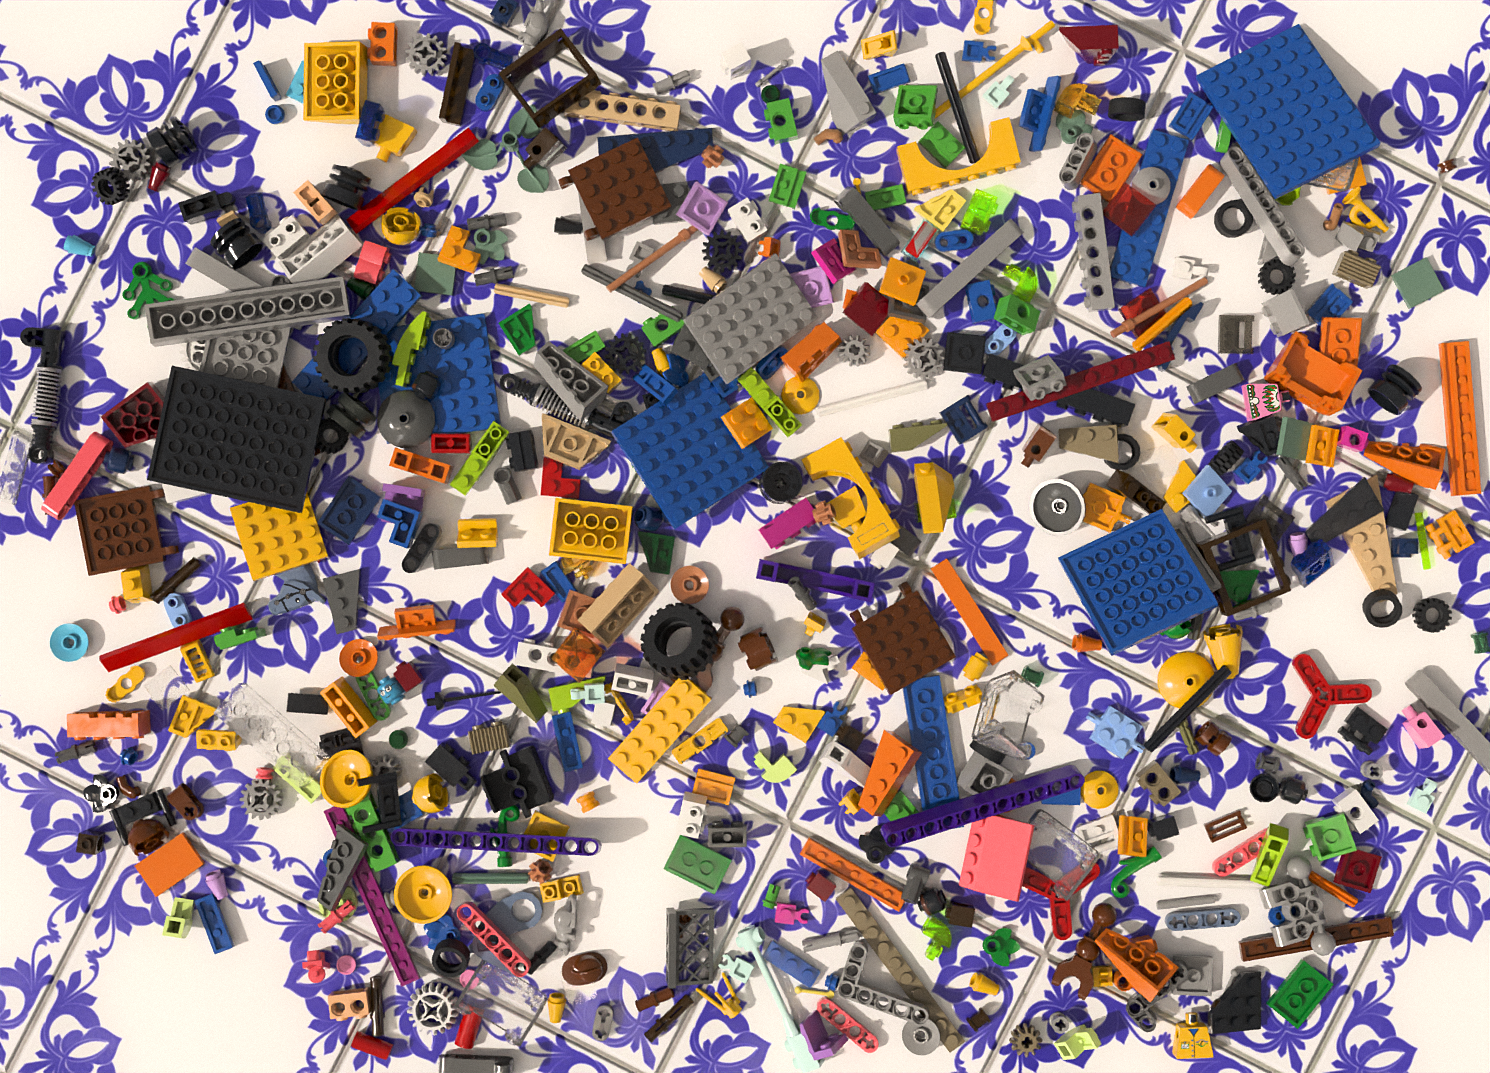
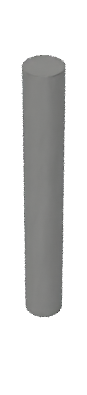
(1185, 902)

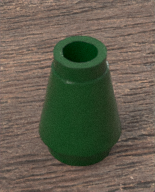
(360, 288)

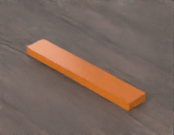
(969, 611)
(852, 873)

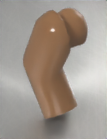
(832, 134)
(1332, 223)

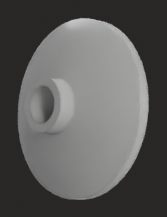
(1142, 181)
(917, 1044)

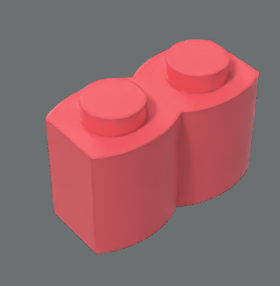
(371, 263)

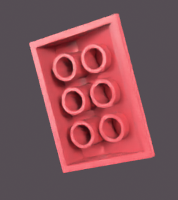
(997, 856)

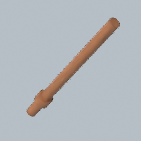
(683, 235)
(1130, 324)

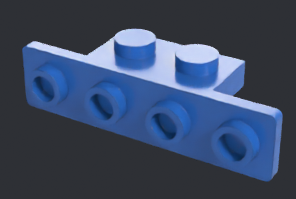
(1038, 112)

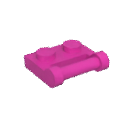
(831, 261)

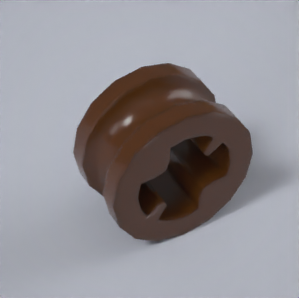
(1447, 165)
(56, 468)

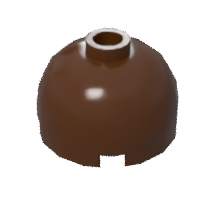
(146, 836)

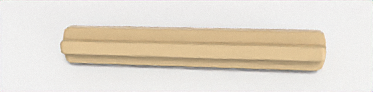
(531, 295)

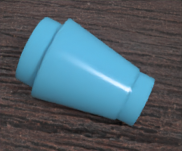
(78, 246)

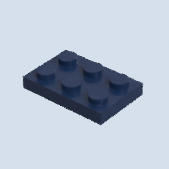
(349, 510)

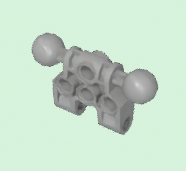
(1286, 933)

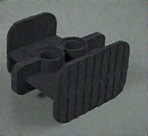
(530, 778)

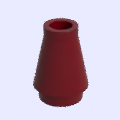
(158, 176)
(1397, 483)

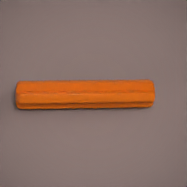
(1333, 889)

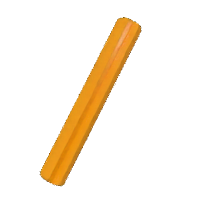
(1162, 324)

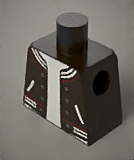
(543, 149)

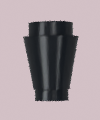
(566, 226)

